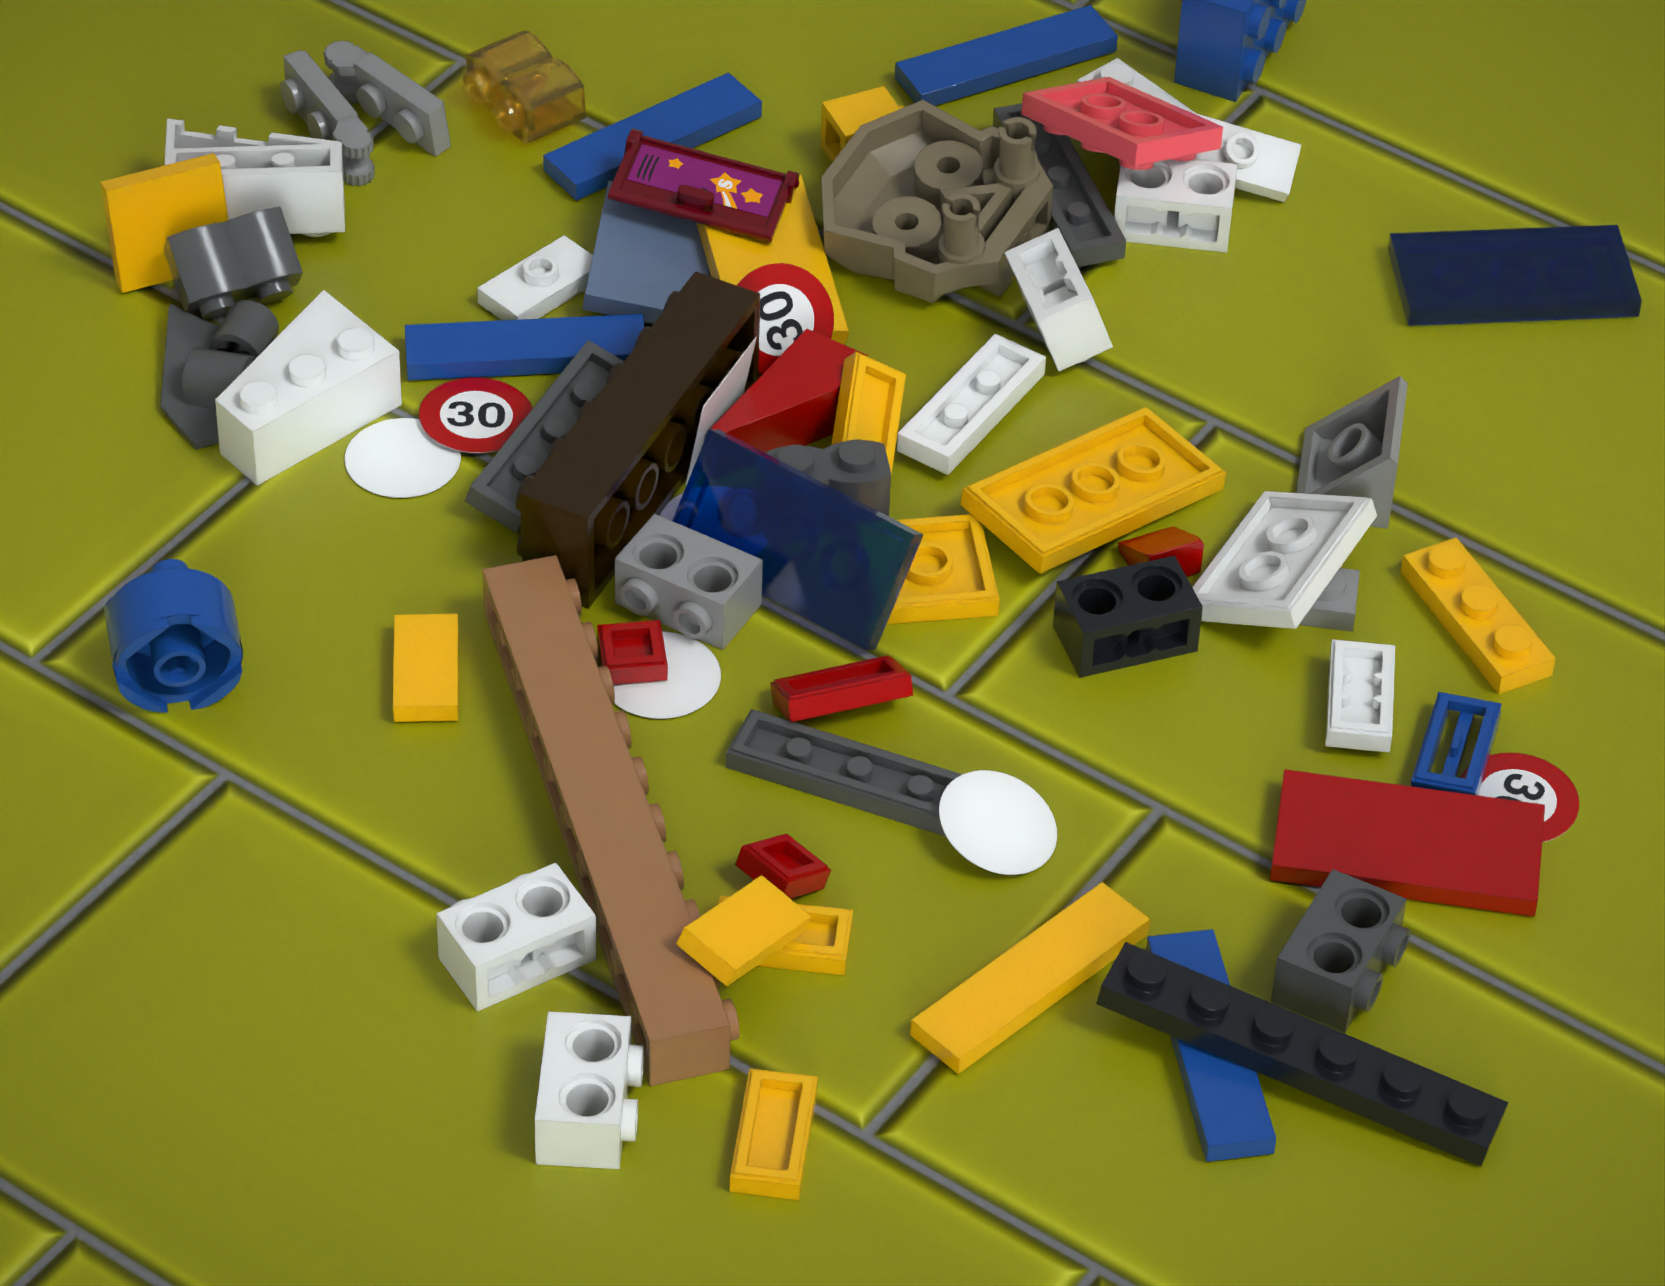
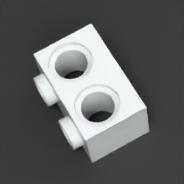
(1177, 204)
(1058, 299)
(516, 936)
(584, 1090)

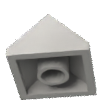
(1357, 449)

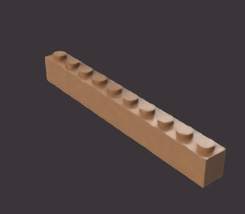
(607, 819)

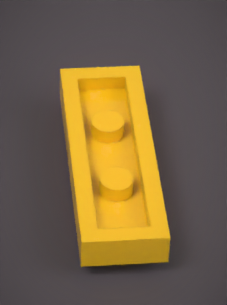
(1477, 615)

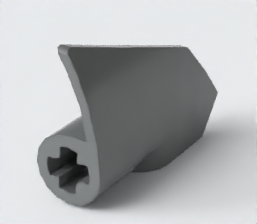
(206, 360)

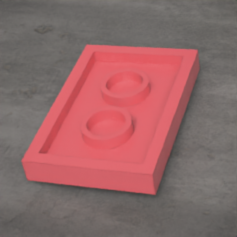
(1122, 122)

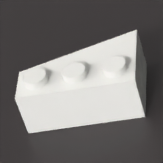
(286, 172)
(307, 391)

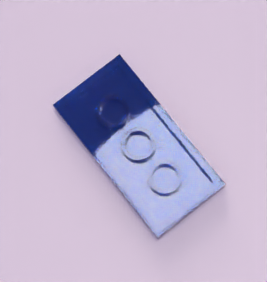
(1513, 275)
(817, 545)

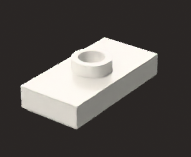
(1262, 161)
(538, 282)
(1360, 696)

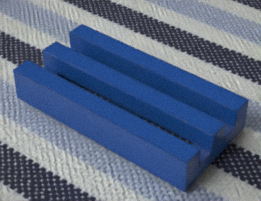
(1448, 779)

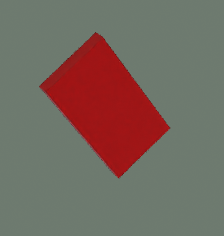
(1410, 841)

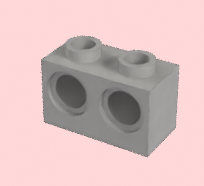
(688, 581)

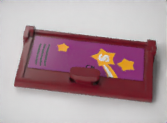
(702, 187)

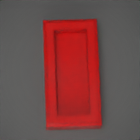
(841, 688)

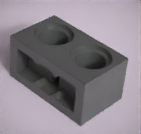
(1340, 950)

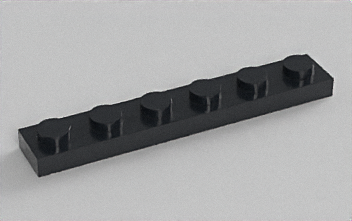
(1302, 1053)

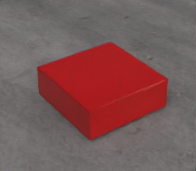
(633, 651)
(784, 864)

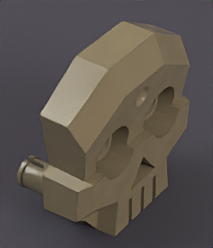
(959, 221)

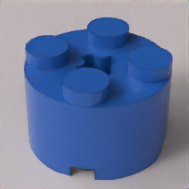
(174, 638)

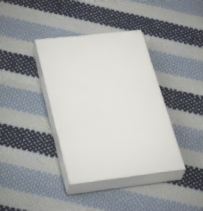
(1282, 558)

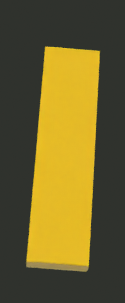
(1029, 978)

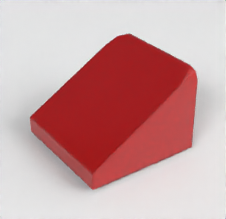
(1162, 544)

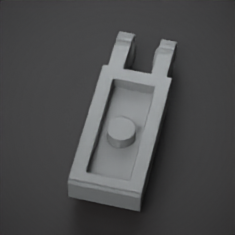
(388, 94)
(327, 115)

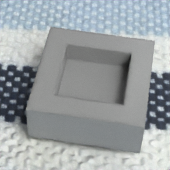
(1336, 604)

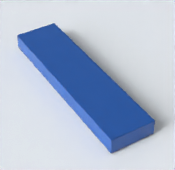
(1006, 56)
(682, 120)
(513, 345)
(1221, 1093)

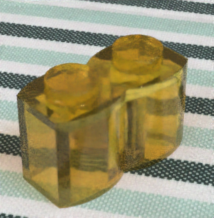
(524, 86)

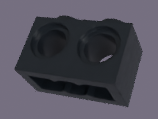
(1127, 616)

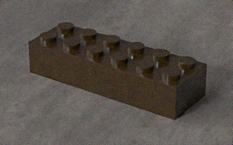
(637, 434)

